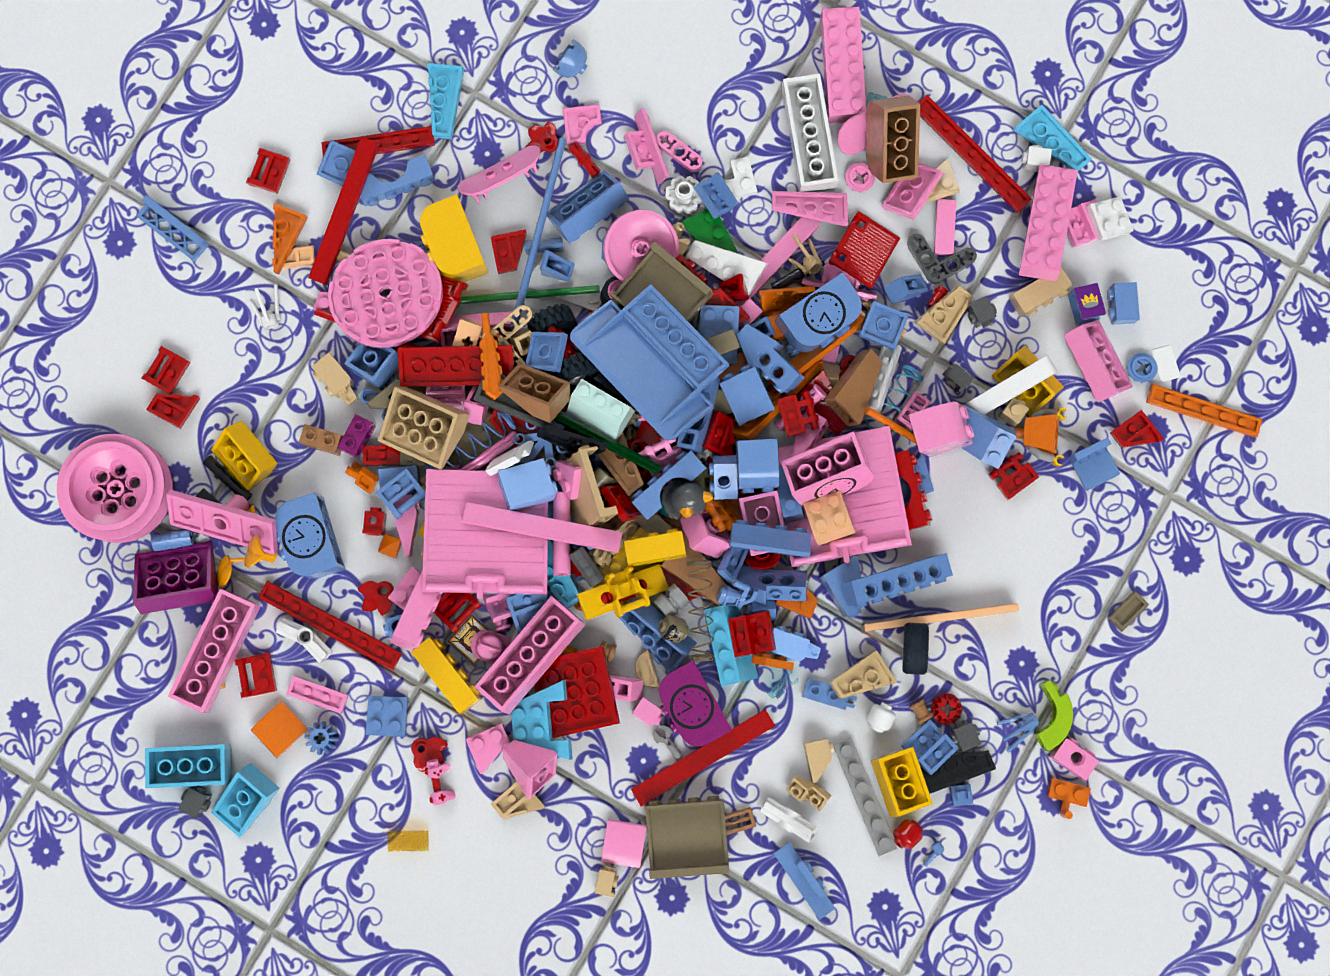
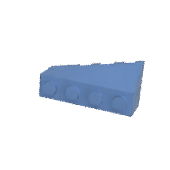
(645, 623)

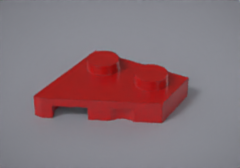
(508, 250)
(1136, 431)

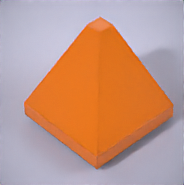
(390, 546)

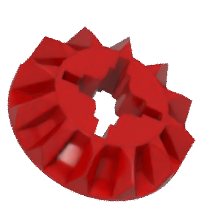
(939, 702)

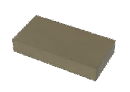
(1128, 611)

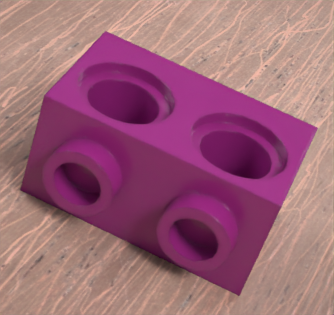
(356, 436)

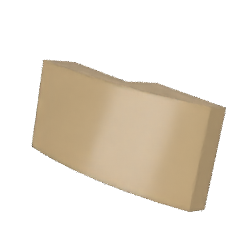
(804, 789)

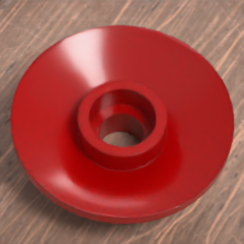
(762, 561)

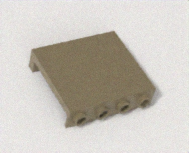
(669, 278)
(687, 837)

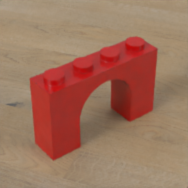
(916, 510)

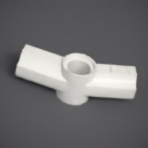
(295, 631)
(789, 820)

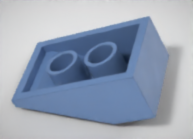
(991, 438)

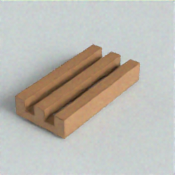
(745, 827)

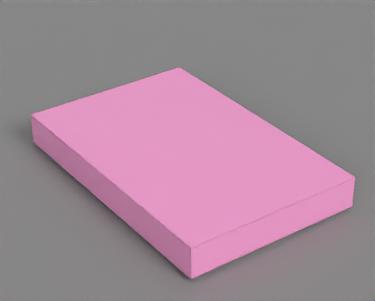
(910, 195)

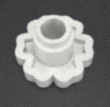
(682, 194)

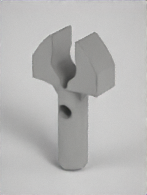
(667, 741)

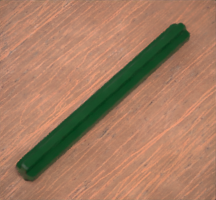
(611, 444)

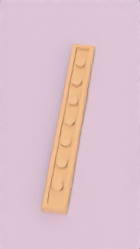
(941, 617)

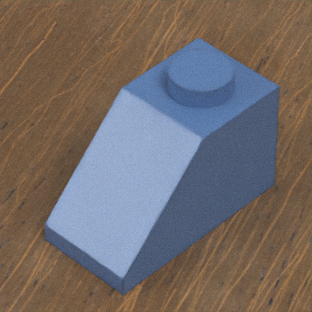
(905, 288)

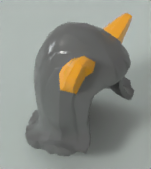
(684, 498)

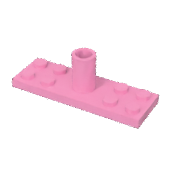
(221, 521)

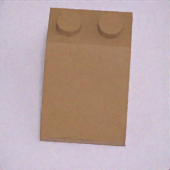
(536, 391)

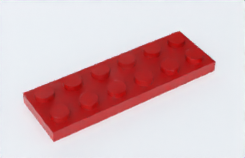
(447, 365)

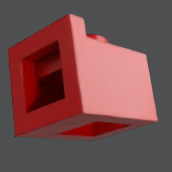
(378, 528)

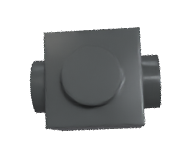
(982, 312)
(965, 735)
(195, 801)

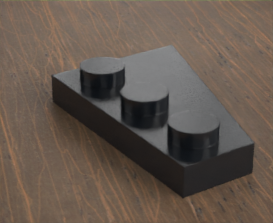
(569, 440)

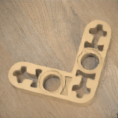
(503, 341)

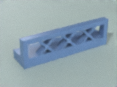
(173, 222)

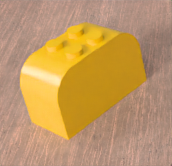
(451, 240)

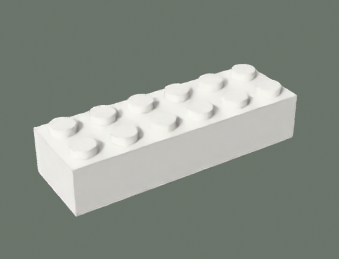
(809, 133)

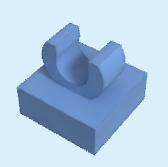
(961, 794)

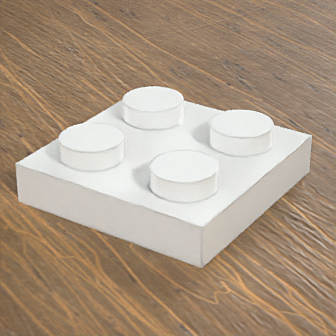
(1109, 218)

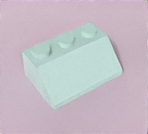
(598, 410)

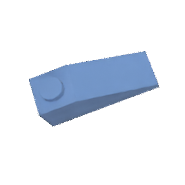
(791, 509)

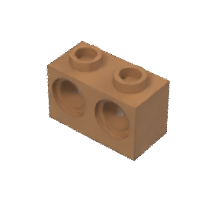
(320, 439)

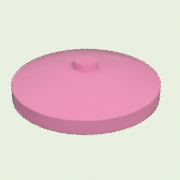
(630, 240)

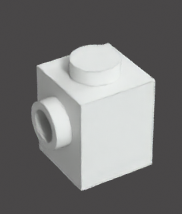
(1034, 157)

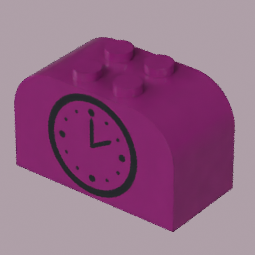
(692, 706)

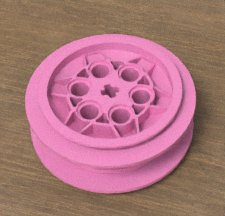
(81, 483)

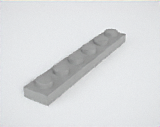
(865, 796)

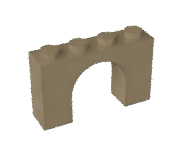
(723, 343)

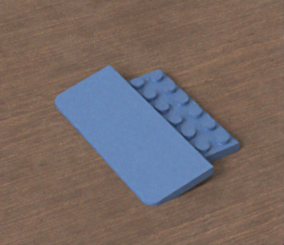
(652, 360)

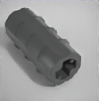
(586, 566)

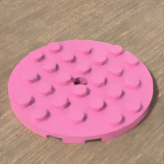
(406, 311)

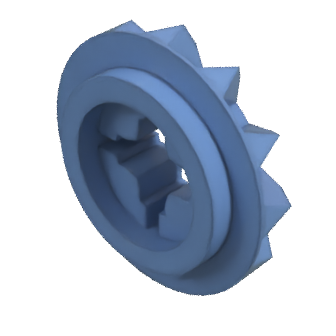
(1142, 359)

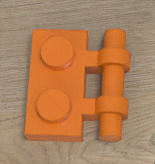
(722, 514)

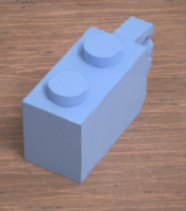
(793, 645)

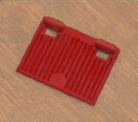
(864, 250)
(448, 307)

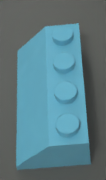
(728, 667)

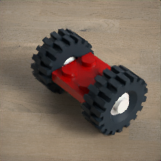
(574, 364)

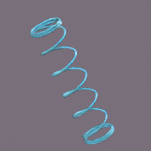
(905, 367)

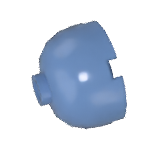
(572, 61)

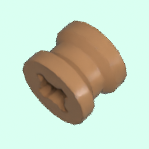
(609, 650)

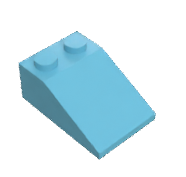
(244, 799)

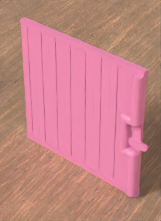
(874, 509)
(476, 557)

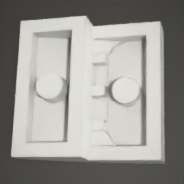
(509, 458)

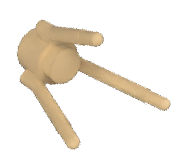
(811, 263)

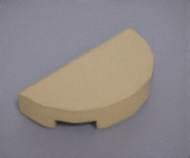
(645, 670)

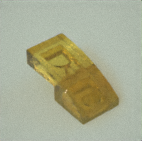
(407, 840)

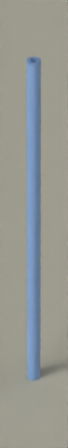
(539, 228)

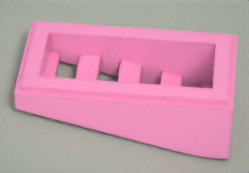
(903, 419)

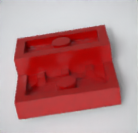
(752, 634)

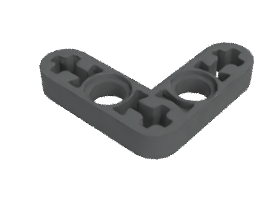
(934, 265)

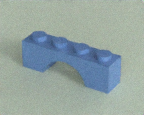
(416, 175)
(694, 437)
(686, 467)

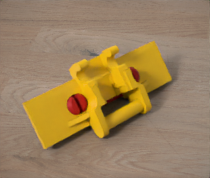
(620, 588)

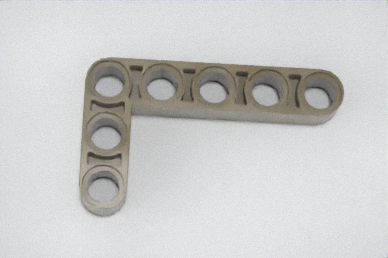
(653, 524)

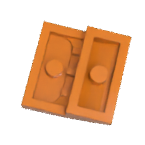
(279, 729)

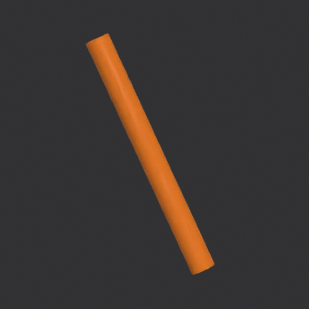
(887, 422)

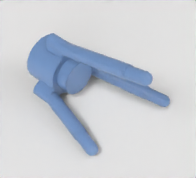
(1027, 724)

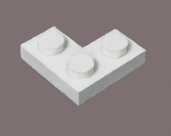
(743, 181)

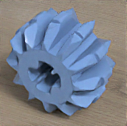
(317, 731)

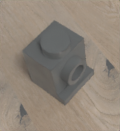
(957, 378)

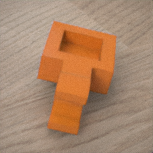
(364, 478)

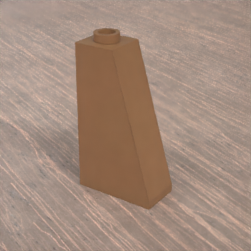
(855, 387)
(679, 569)

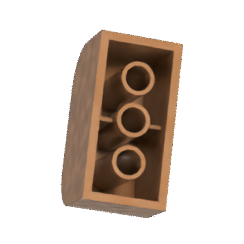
(893, 138)

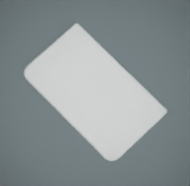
(1166, 363)

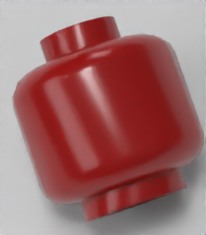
(908, 834)

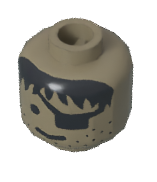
(673, 629)

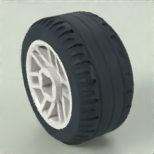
(915, 648)

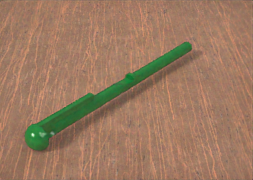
(530, 294)

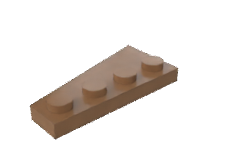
(623, 470)

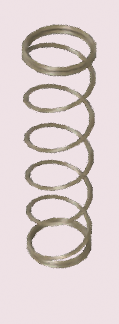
(708, 656)

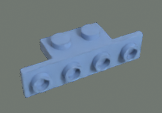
(802, 877)

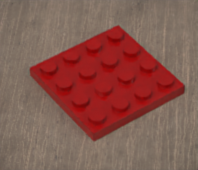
(589, 692)

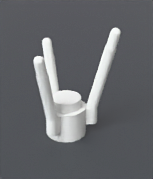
(268, 319)

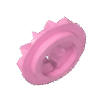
(860, 169)

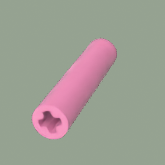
(561, 560)

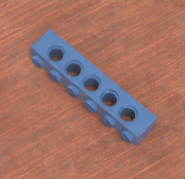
(855, 589)

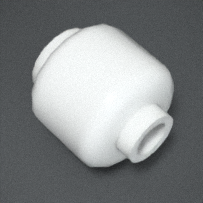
(881, 717)

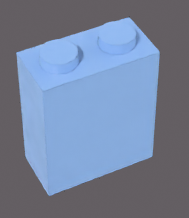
(527, 485)

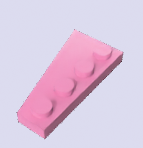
(813, 205)

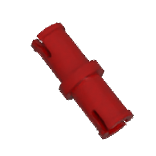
(584, 159)

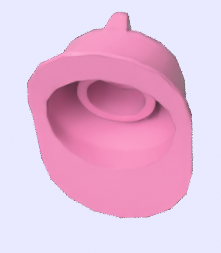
(489, 645)

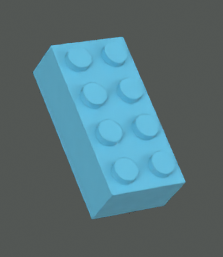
(187, 765)

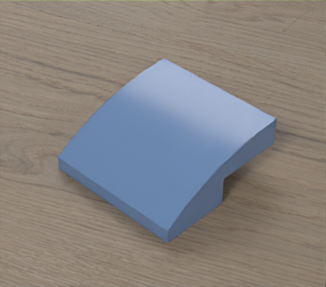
(930, 746)

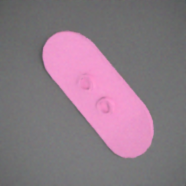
(853, 133)
(500, 173)

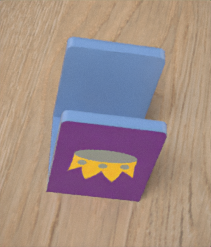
(1086, 303)

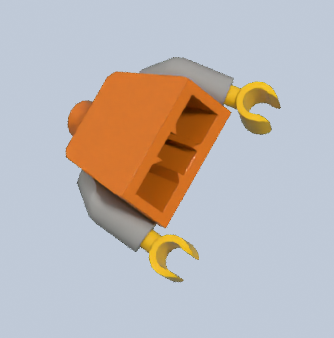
(1041, 434)

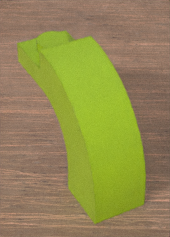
(1061, 717)

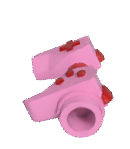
(435, 771)

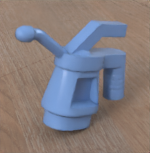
(733, 597)

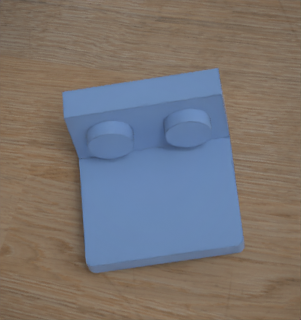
(1094, 464)

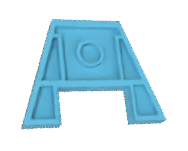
(533, 720)

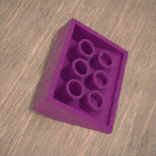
(174, 578)

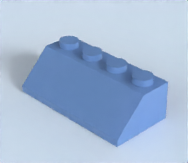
(587, 206)
(771, 540)

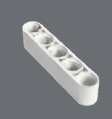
(1013, 386)

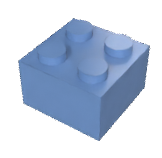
(373, 364)

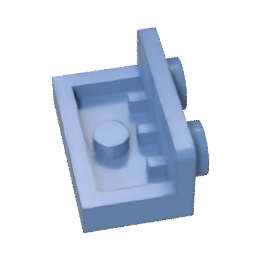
(716, 195)

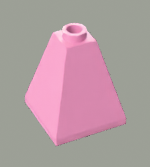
(530, 765)

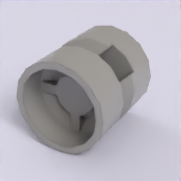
(672, 601)

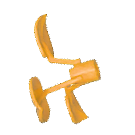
(253, 555)

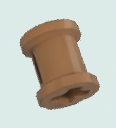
(921, 711)

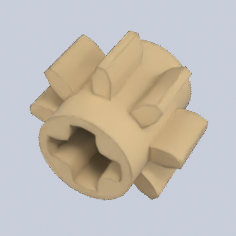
(600, 557)

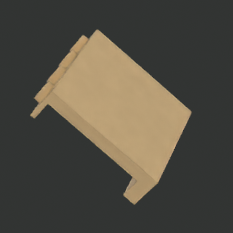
(588, 507)

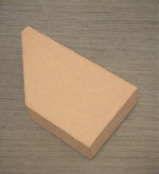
(300, 257)

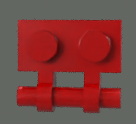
(792, 415)
(1017, 480)

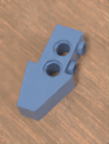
(757, 347)
(774, 584)

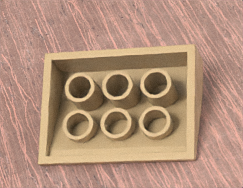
(422, 426)

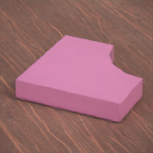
(580, 121)

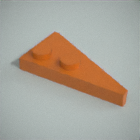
(287, 229)

